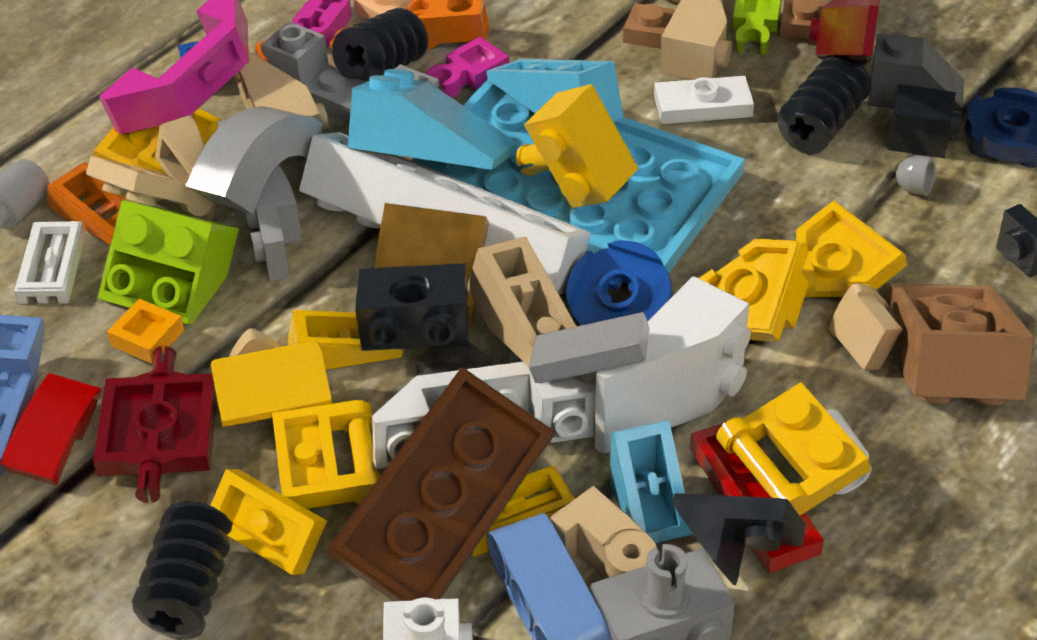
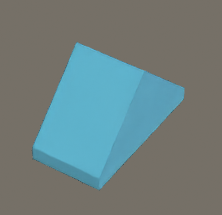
(646, 477)

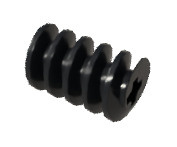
(379, 44)
(823, 104)
(183, 569)

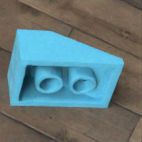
(422, 122)

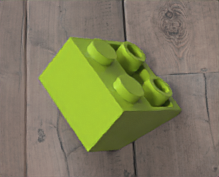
(166, 259)

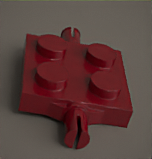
(156, 424)

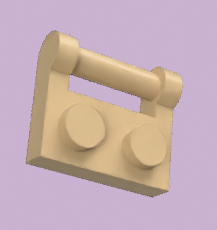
(146, 185)

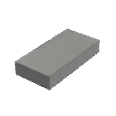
(589, 348)

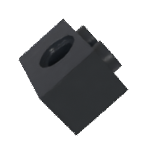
(413, 307)

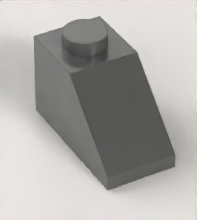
(912, 63)

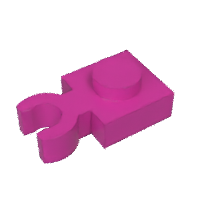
(468, 66)

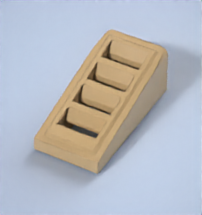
(179, 149)

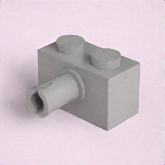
(667, 599)

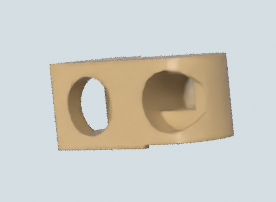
(602, 534)

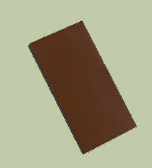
(441, 491)

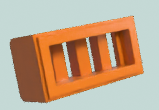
(65, 201)

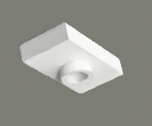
(703, 99)

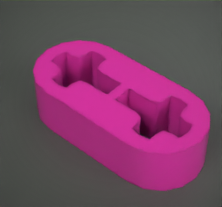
(324, 16)

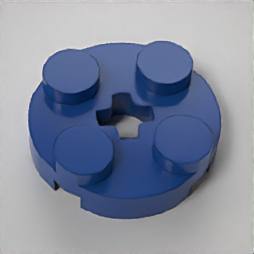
(607, 269)

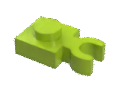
(755, 21)

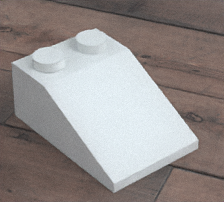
(688, 367)

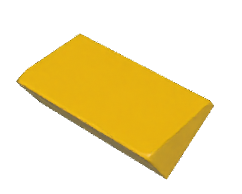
(270, 381)

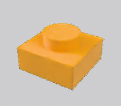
(144, 329)

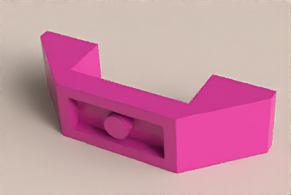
(144, 101)

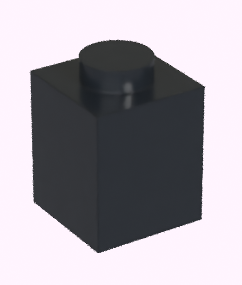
(923, 121)

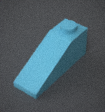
(538, 80)

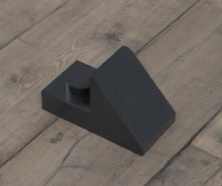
(730, 522)

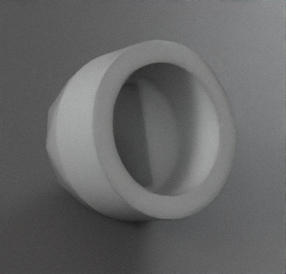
(917, 174)

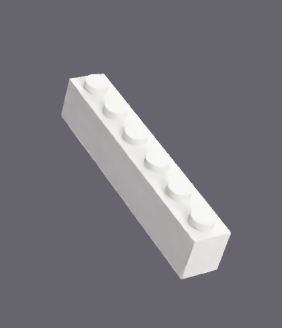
(367, 180)

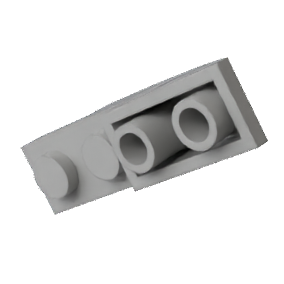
(277, 223)

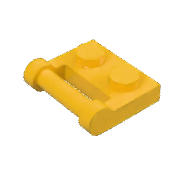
(806, 438)
(308, 455)

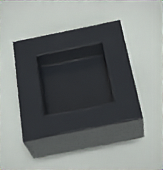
(1019, 239)

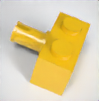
(578, 146)

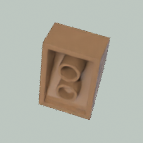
(960, 343)

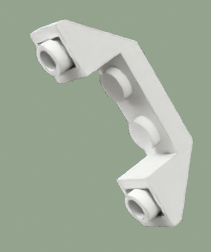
(560, 404)

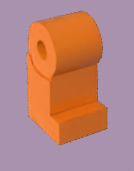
(452, 20)

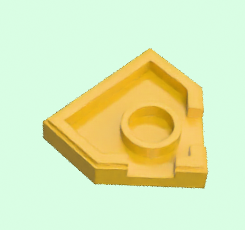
(845, 253)
(770, 281)

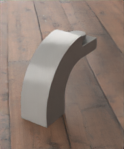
(246, 152)

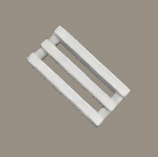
(47, 287)

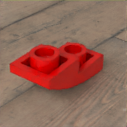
(49, 428)

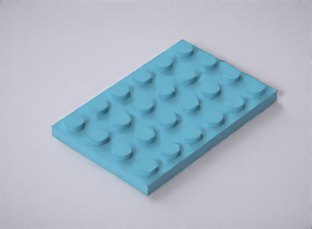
(658, 206)

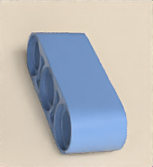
(545, 582)

